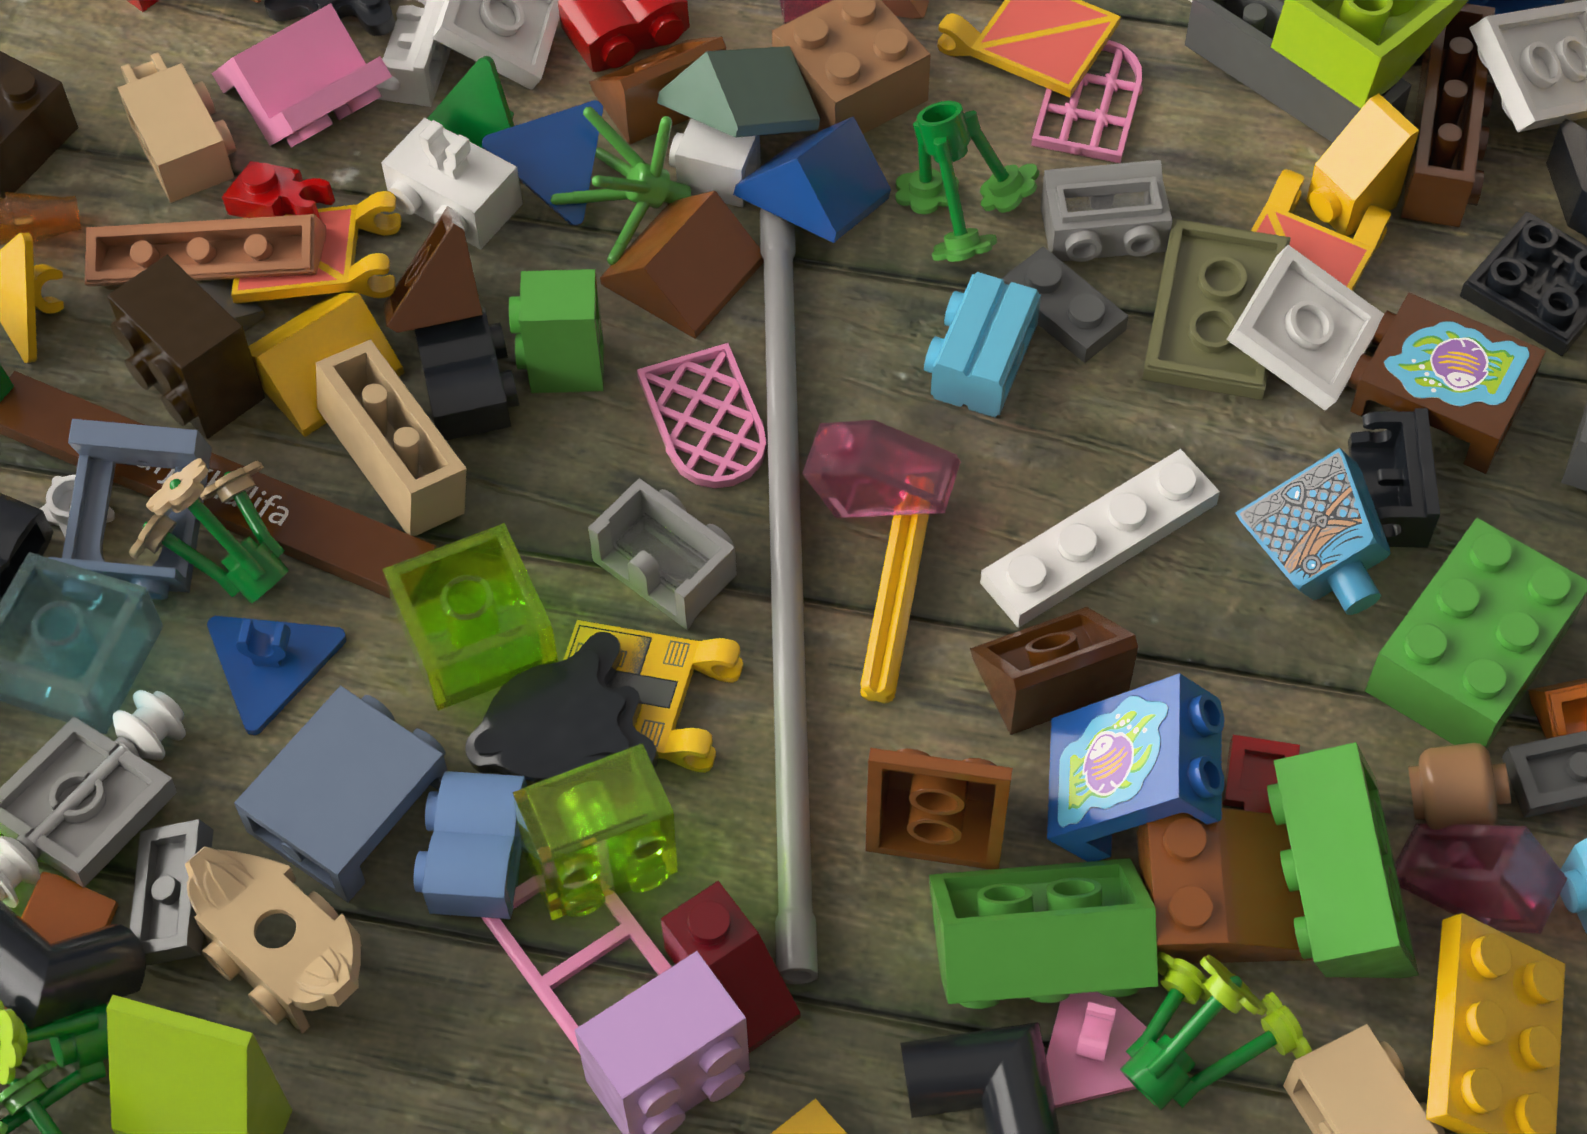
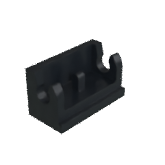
(1399, 474)

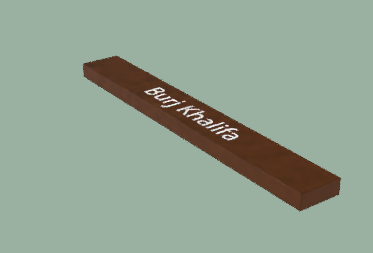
(299, 521)

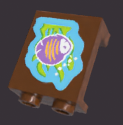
(1455, 368)

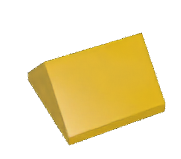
(290, 353)

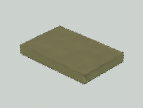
(1200, 298)

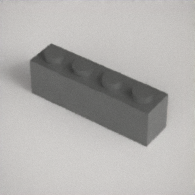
(1239, 41)

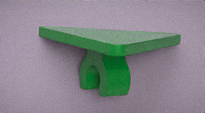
(475, 104)

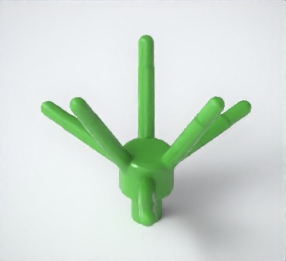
(645, 183)

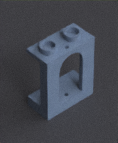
(99, 450)

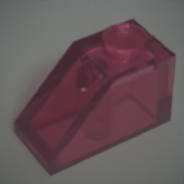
(878, 471)
(1484, 872)

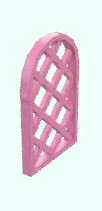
(690, 363)

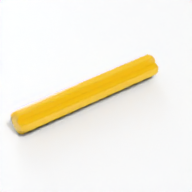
(893, 607)

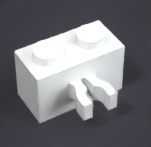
(442, 170)

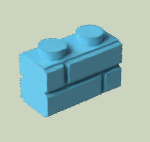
(983, 344)

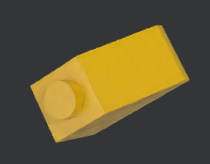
(1363, 166)

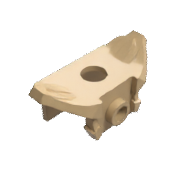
(308, 973)

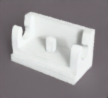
(414, 56)

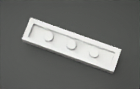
(1099, 538)

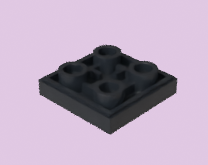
(1535, 283)

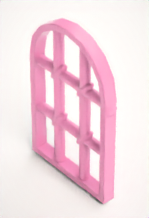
(1100, 115)

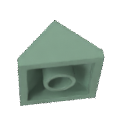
(744, 92)

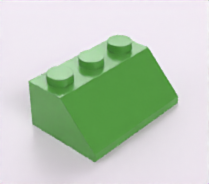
(1341, 865)
(1044, 932)

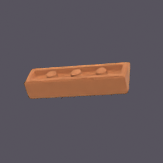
(207, 248)

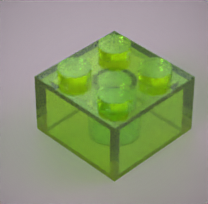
(470, 615)
(597, 832)

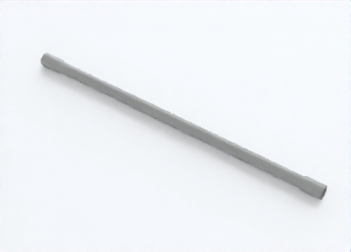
(795, 919)

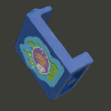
(1134, 764)

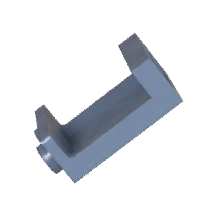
(340, 789)

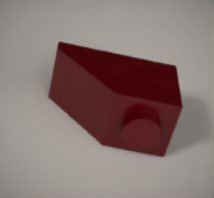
(737, 958)

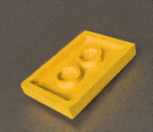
(1494, 1033)

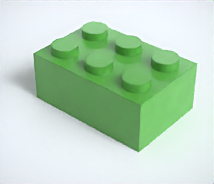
(1477, 636)

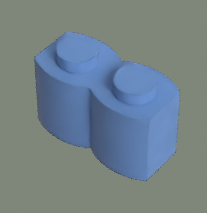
(473, 846)

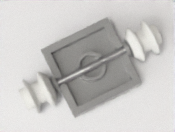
(86, 795)

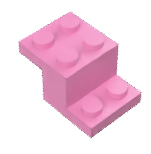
(302, 77)

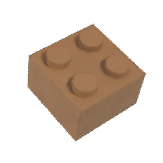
(857, 62)

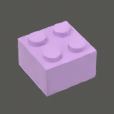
(665, 1049)

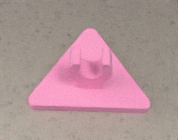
(1090, 1048)

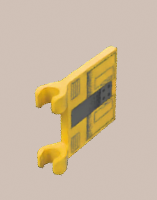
(661, 673)

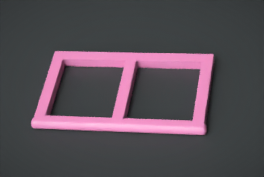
(545, 984)

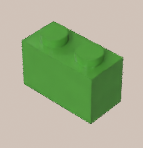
(559, 330)

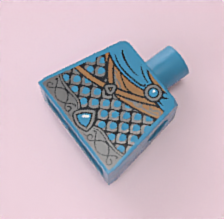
(1322, 531)

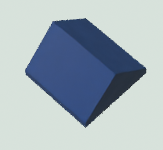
(820, 182)

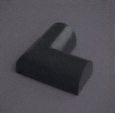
(68, 976)
(984, 1069)

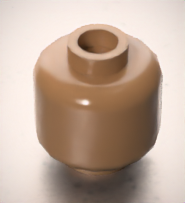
(1458, 786)

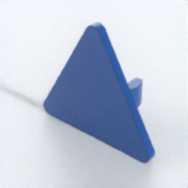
(552, 155)
(270, 662)

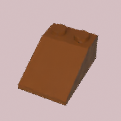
(936, 807)
(1220, 887)

